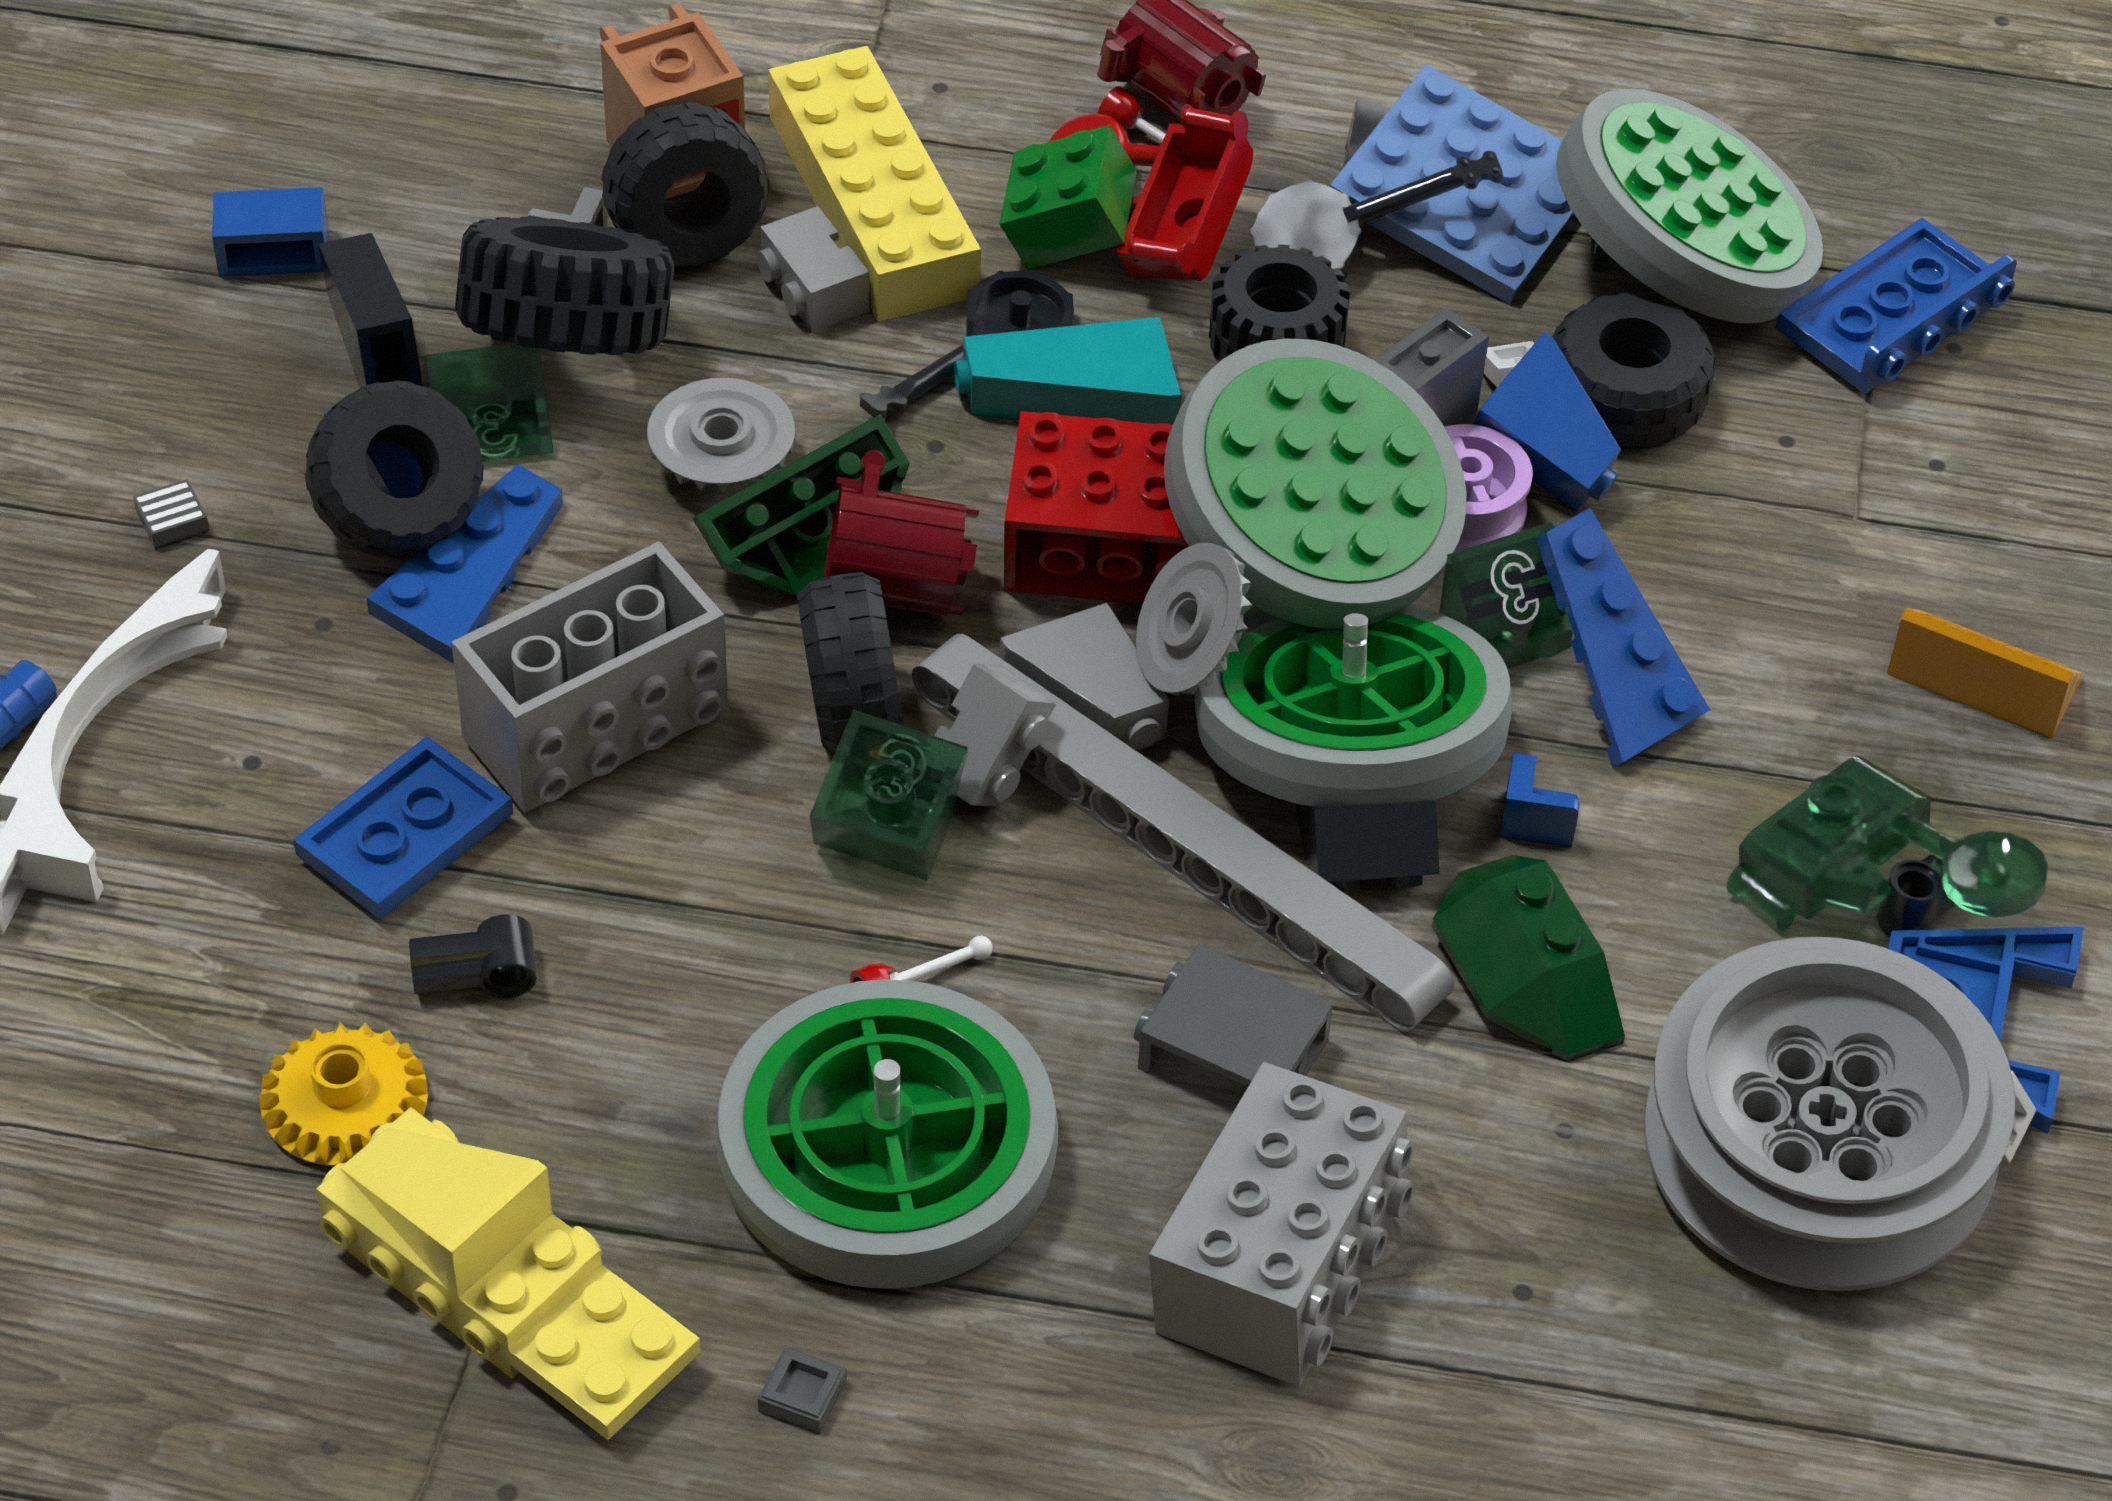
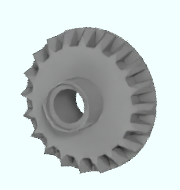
(721, 432)
(1192, 619)

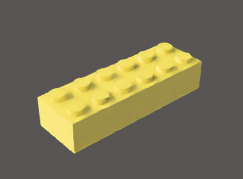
(874, 181)

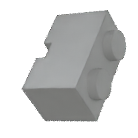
(811, 271)
(1000, 726)

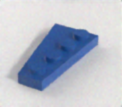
(456, 580)

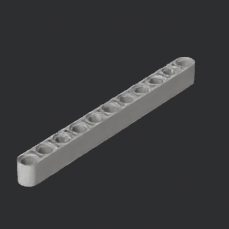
(1213, 852)

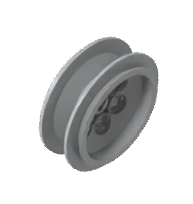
(1831, 1019)

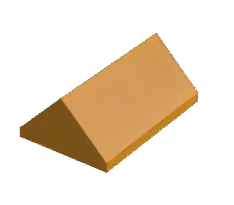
(1982, 672)

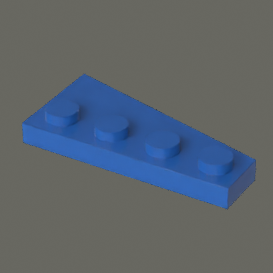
(1630, 662)

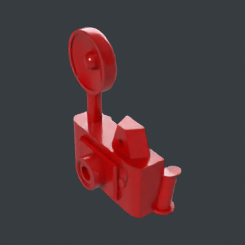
(1187, 195)

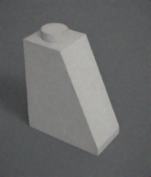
(1094, 670)

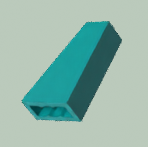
(1073, 371)

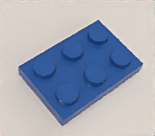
(403, 827)

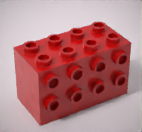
(1088, 508)

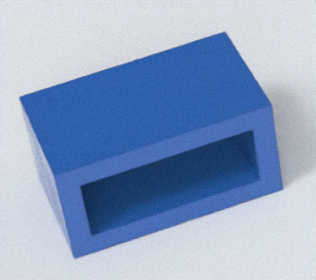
(269, 231)

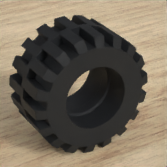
(1277, 297)

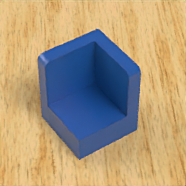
(1536, 812)

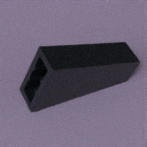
(370, 312)

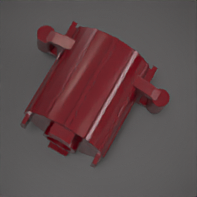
(1181, 58)
(901, 540)

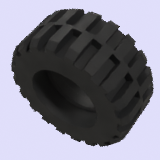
(564, 285)

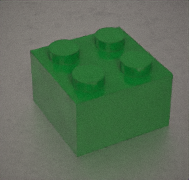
(1068, 197)

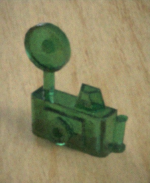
(1853, 821)

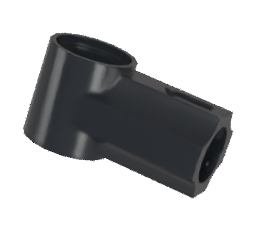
(1915, 896)
(493, 958)

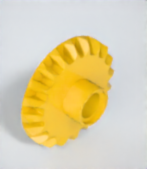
(338, 1090)

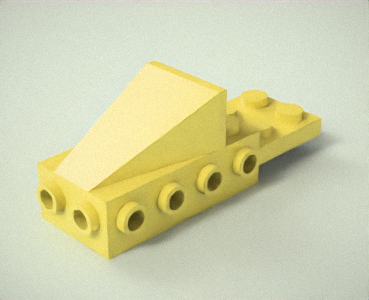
(491, 1262)

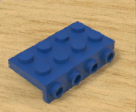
(1896, 304)

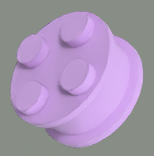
(1495, 481)

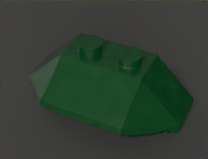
(784, 522)
(1530, 956)

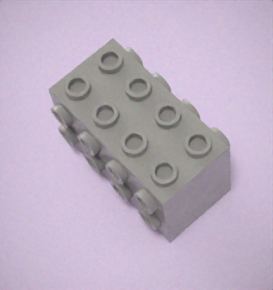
(591, 676)
(1281, 1224)

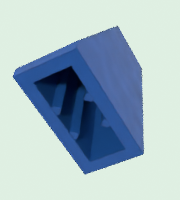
(1555, 425)

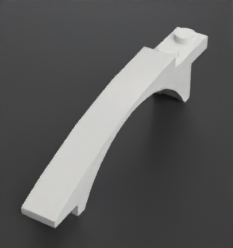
(36, 837)

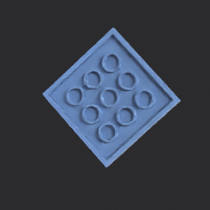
(1481, 233)

